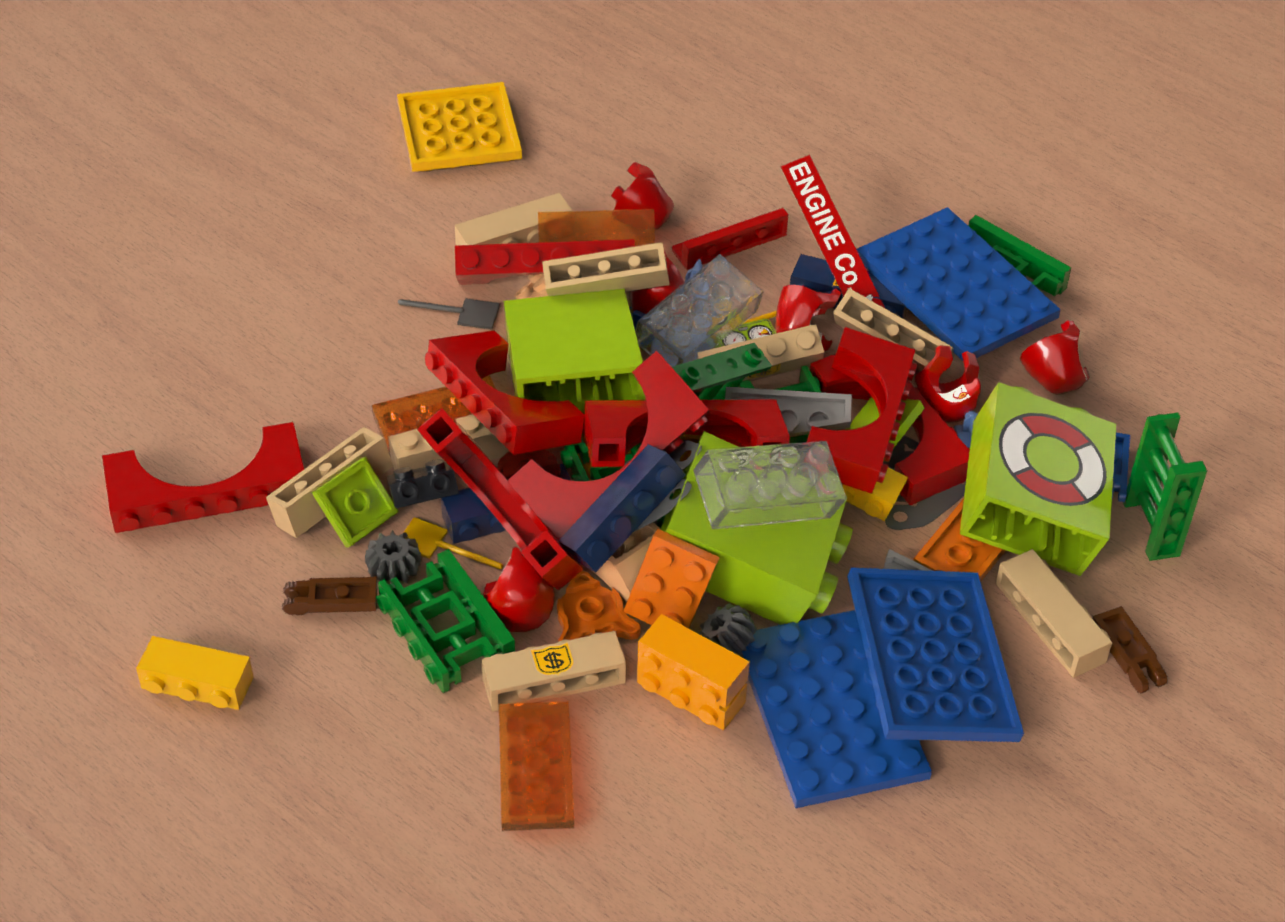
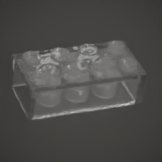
(699, 313)
(769, 484)

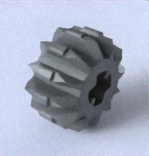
(393, 557)
(729, 628)

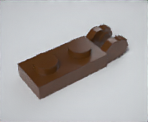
(330, 595)
(1131, 649)

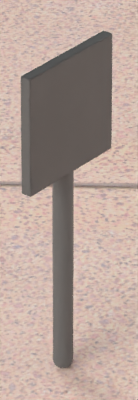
(472, 314)

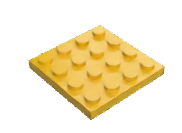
(458, 126)

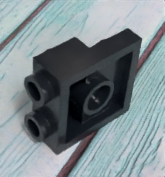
(423, 484)

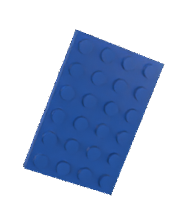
(957, 284)
(933, 656)
(825, 713)

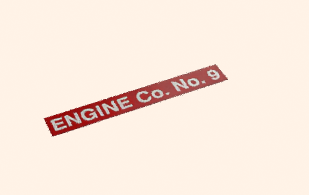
(829, 228)

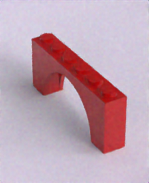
(494, 261)
(883, 372)
(671, 413)
(516, 422)
(619, 425)
(940, 456)
(492, 488)
(144, 501)

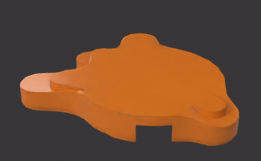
(593, 609)

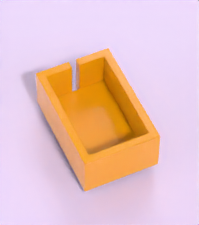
(692, 672)

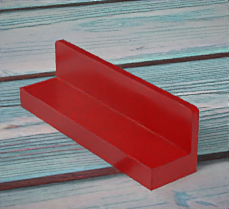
(732, 238)

